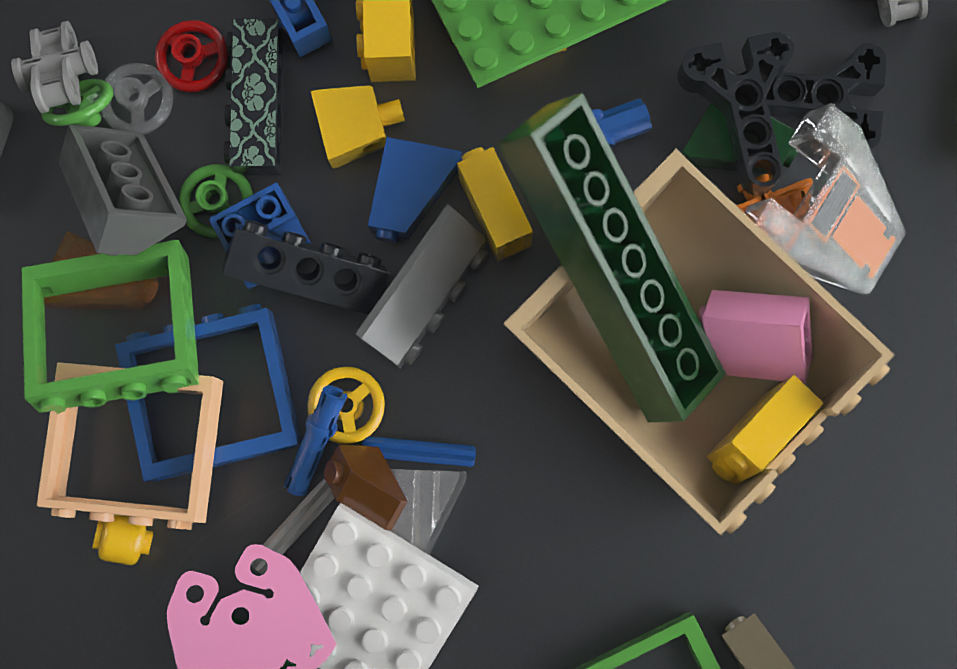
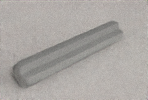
(296, 522)

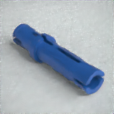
(320, 427)

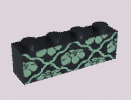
(255, 96)

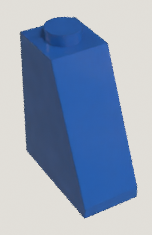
(409, 186)

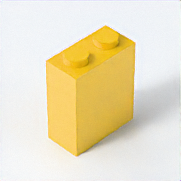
(494, 203)
(764, 430)

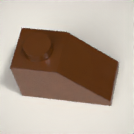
(365, 484)

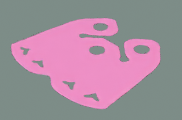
(275, 629)

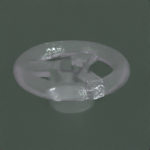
(127, 86)

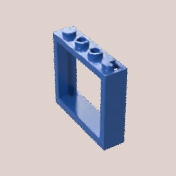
(211, 326)

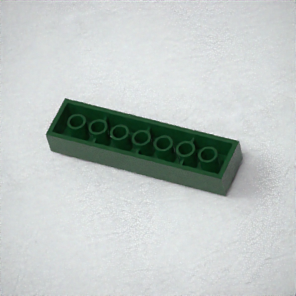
(613, 258)

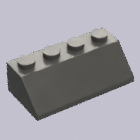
(119, 189)
(423, 288)

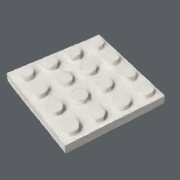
(381, 596)

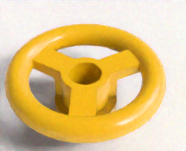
(348, 419)

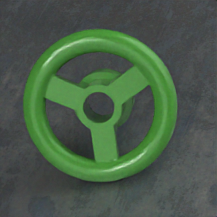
(88, 110)
(204, 193)

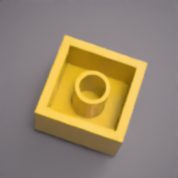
(386, 39)

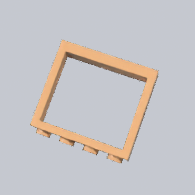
(59, 450)

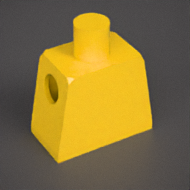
(353, 122)

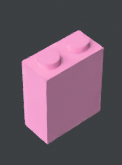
(759, 334)

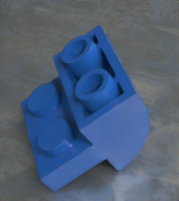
(267, 207)

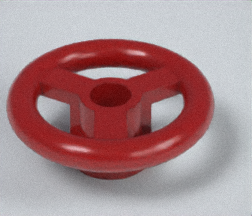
(181, 44)

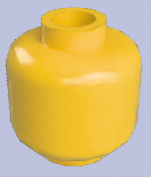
(121, 541)

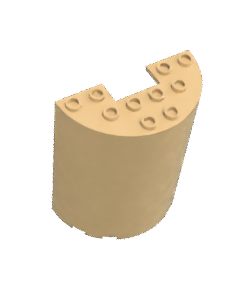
(709, 250)

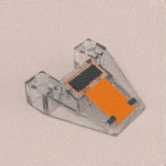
(847, 217)

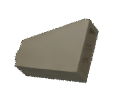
(753, 645)

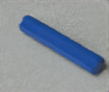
(423, 451)

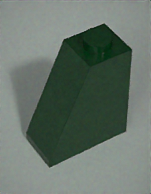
(712, 146)

